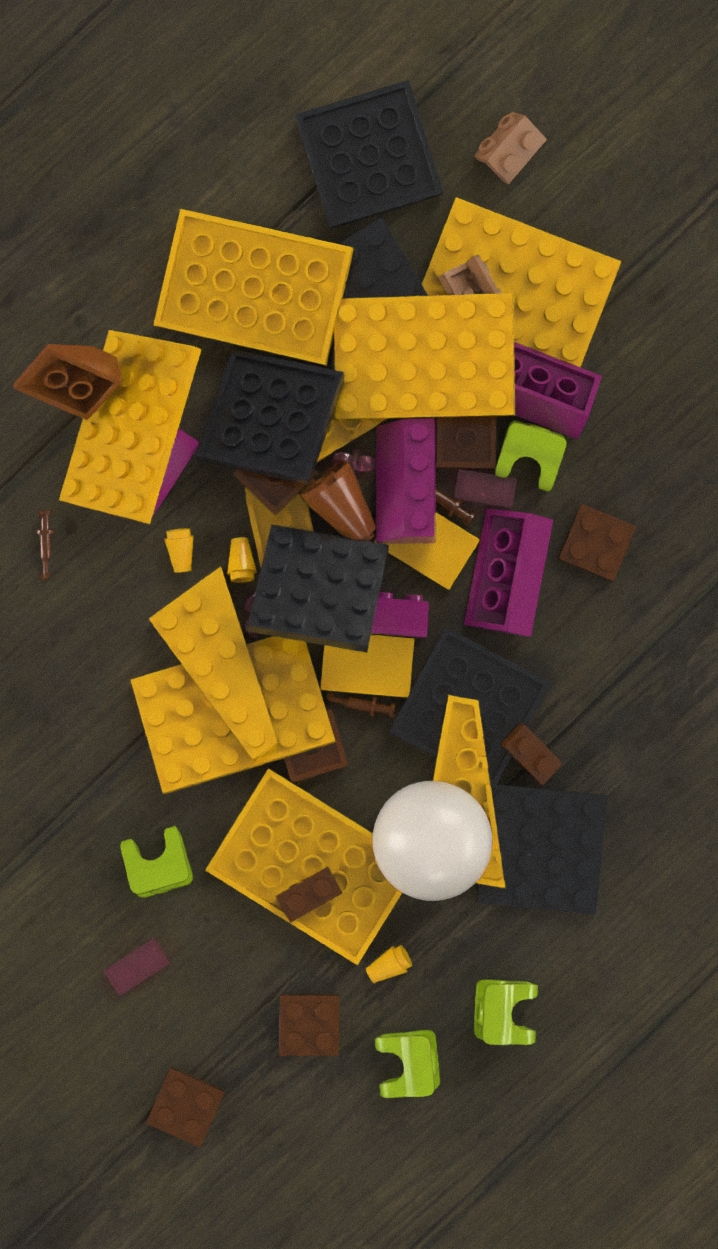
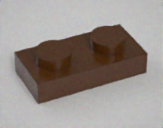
(531, 753)
(309, 894)

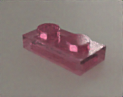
(485, 488)
(137, 966)

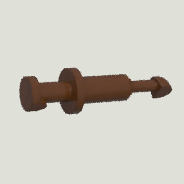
(454, 507)
(44, 541)
(363, 705)

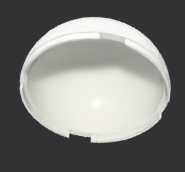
(432, 840)

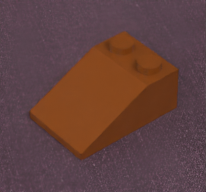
(71, 378)

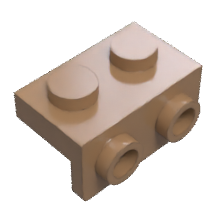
(510, 146)
(469, 278)

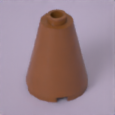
(341, 502)

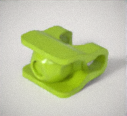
(533, 442)
(158, 875)
(494, 1008)
(420, 1063)

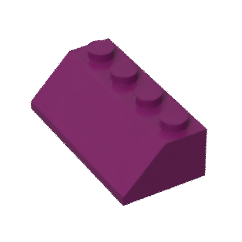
(553, 391)
(406, 482)
(508, 572)
(400, 616)

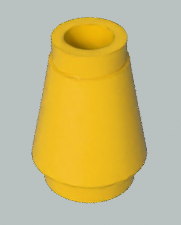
(180, 548)
(241, 562)
(390, 964)

